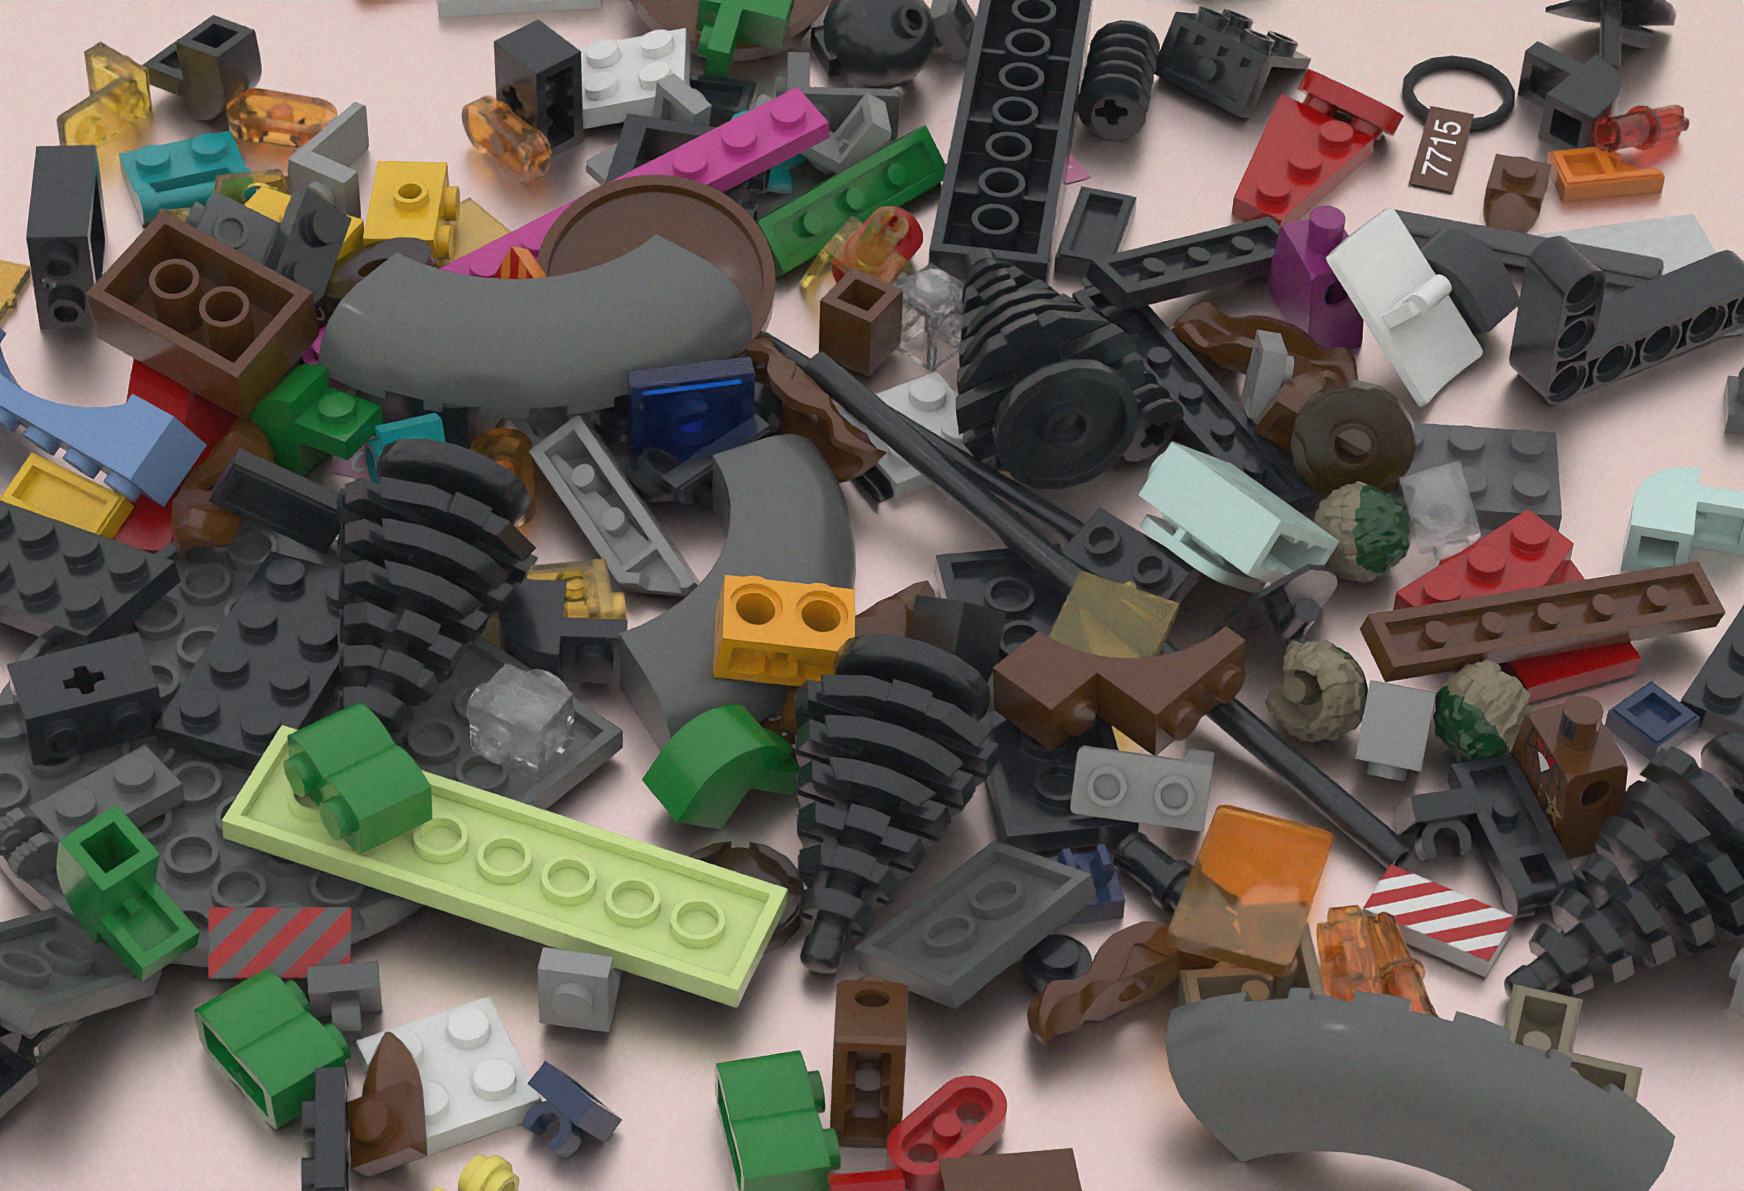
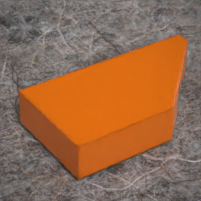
(1598, 174)

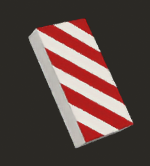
(1442, 920)

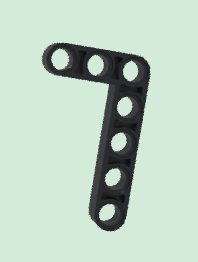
(1578, 342)

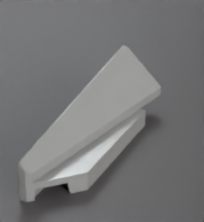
(605, 503)

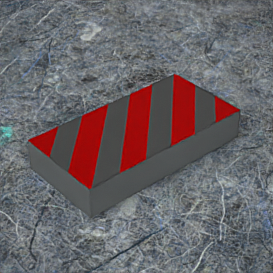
(277, 939)

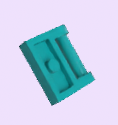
(179, 172)

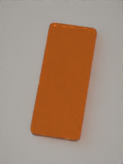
(1251, 890)

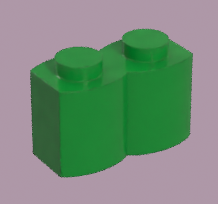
(358, 778)
(270, 1044)
(774, 1125)

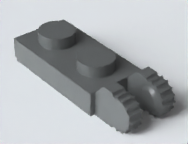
(134, 782)

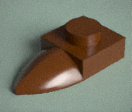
(1515, 193)
(390, 1116)

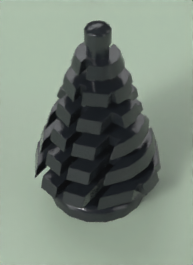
(1041, 378)
(423, 570)
(881, 772)
(1660, 879)

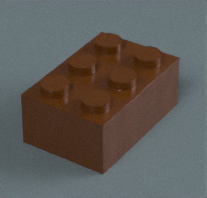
(203, 314)

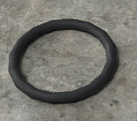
(1460, 62)

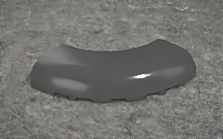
(532, 339)
(779, 523)
(1406, 1092)

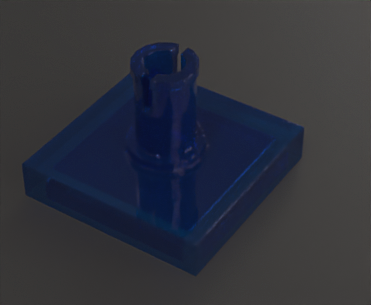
(688, 404)

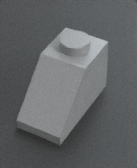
(1395, 729)

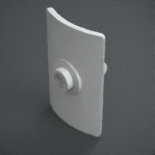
(1404, 305)

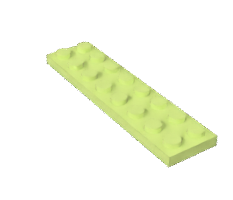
(536, 879)

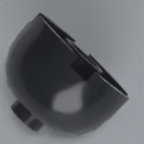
(879, 40)

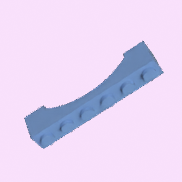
(130, 442)

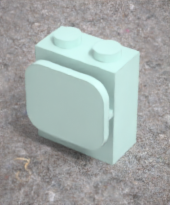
(1228, 521)

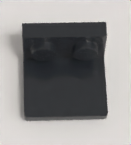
(1224, 58)

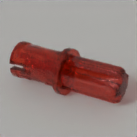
(1640, 128)

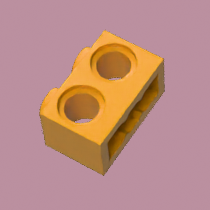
(780, 630)

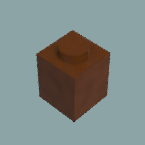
(860, 321)

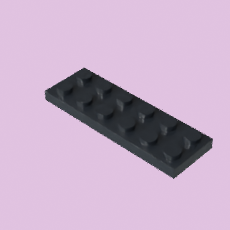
(1030, 783)

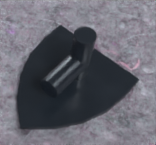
(1619, 22)
(1288, 604)

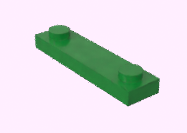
(881, 179)

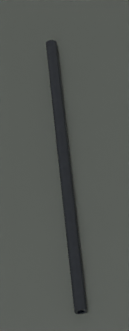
(1062, 573)

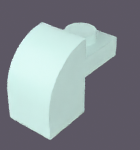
(1677, 514)

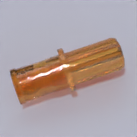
(1398, 971)

